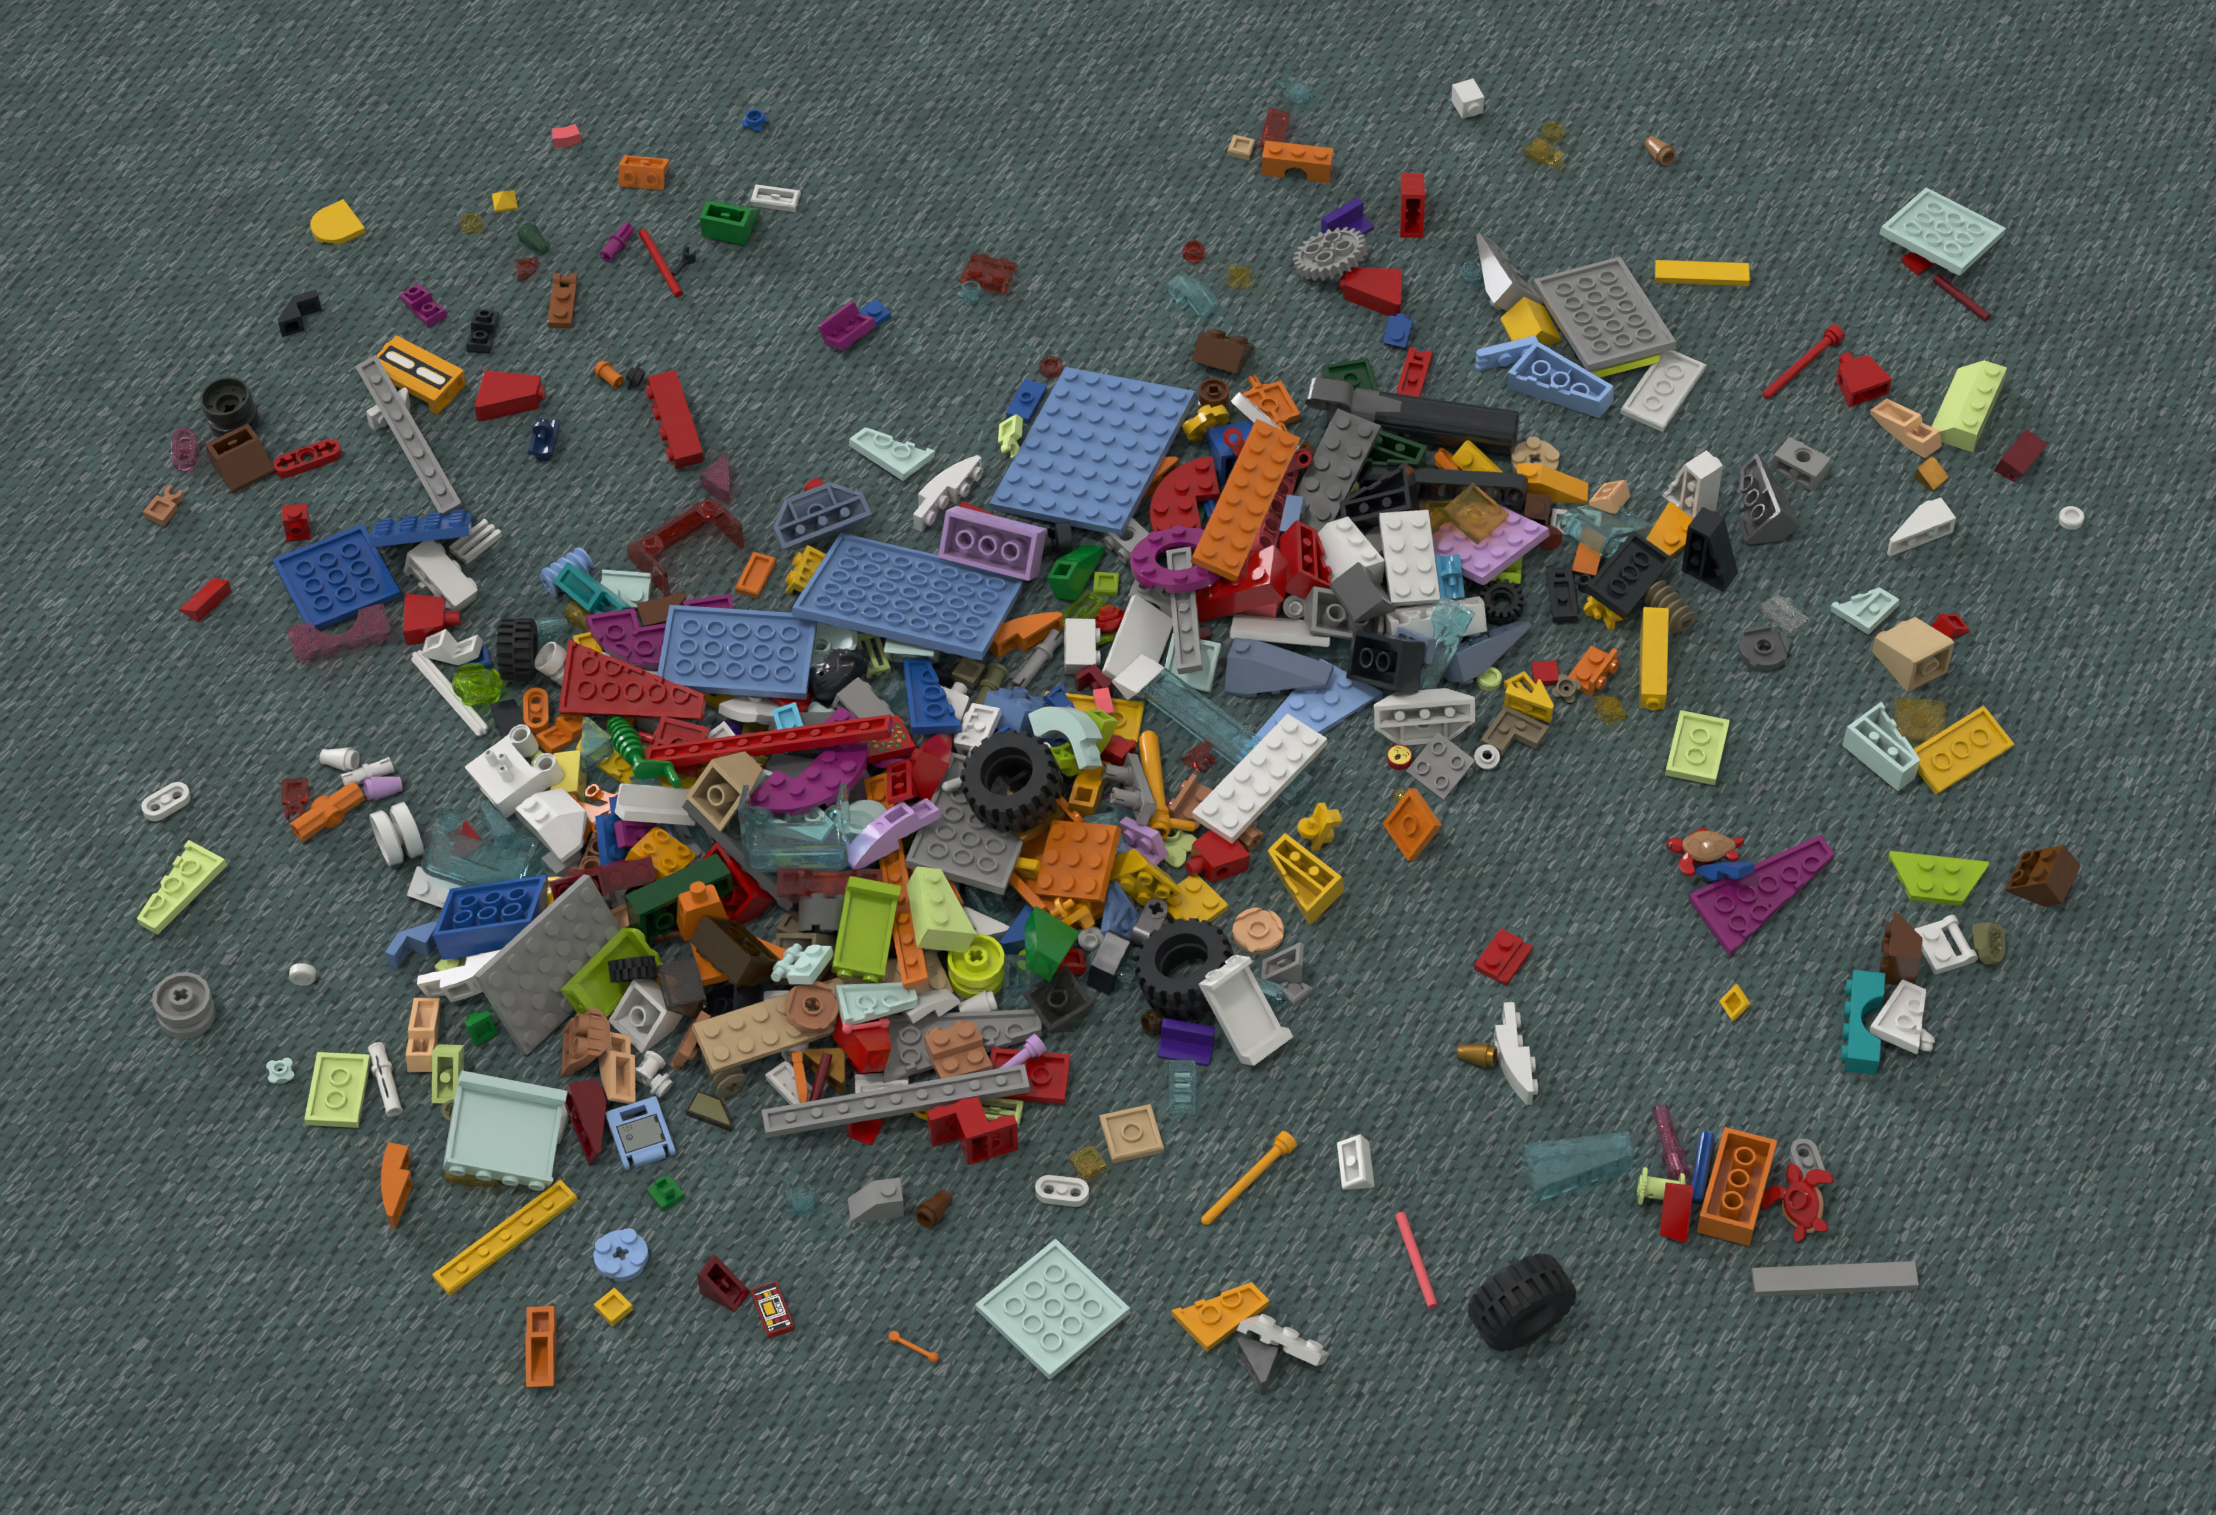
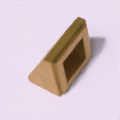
(1931, 474)

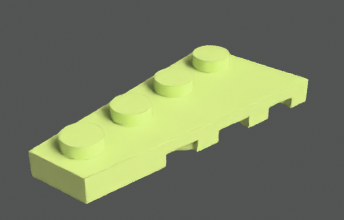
(187, 879)

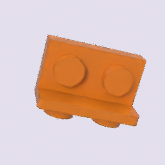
(643, 172)
(1594, 669)

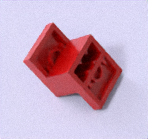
(969, 1125)

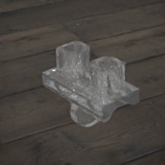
(1784, 614)

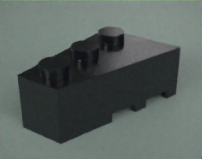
(1389, 494)
(1709, 550)

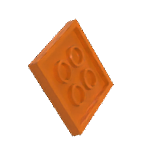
(1077, 861)

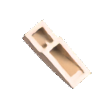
(1907, 427)
(422, 1034)
(618, 1069)

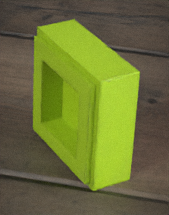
(1106, 584)

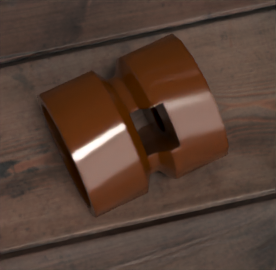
(1213, 393)

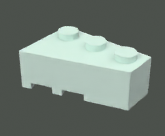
(1882, 748)

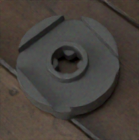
(1763, 660)

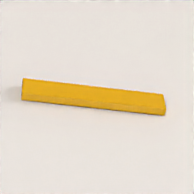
(504, 1237)

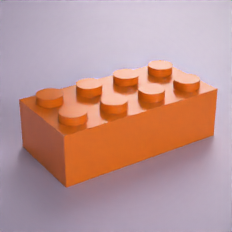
(1736, 1186)

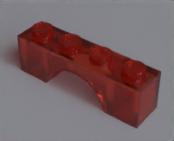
(804, 882)

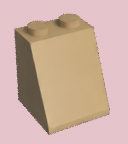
(1913, 652)
(721, 785)

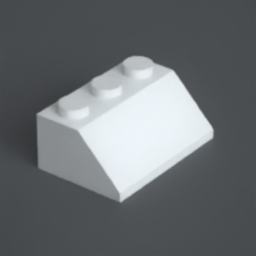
(1346, 546)

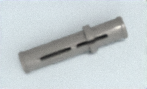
(1042, 653)

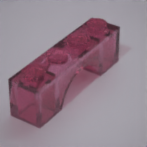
(369, 623)

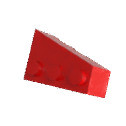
(1305, 560)

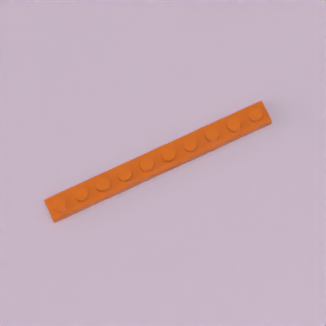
(910, 958)

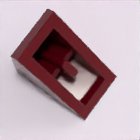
(721, 1284)

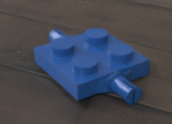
(607, 838)

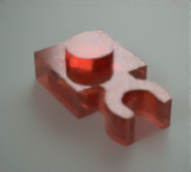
(294, 794)

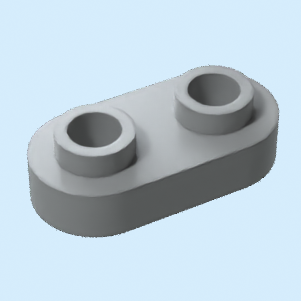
(1808, 1163)

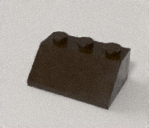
(733, 951)

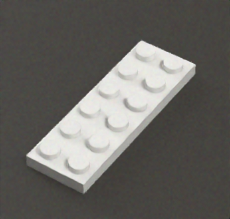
(1259, 778)

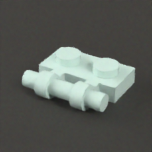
(802, 966)

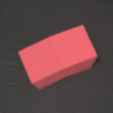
(566, 136)
(1103, 701)

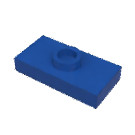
(1027, 400)

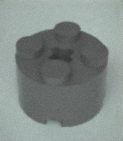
(820, 913)

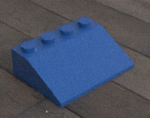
(488, 915)

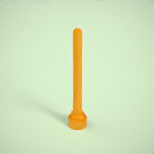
(1282, 1145)

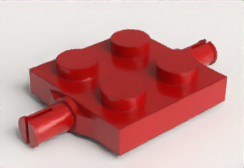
(676, 731)

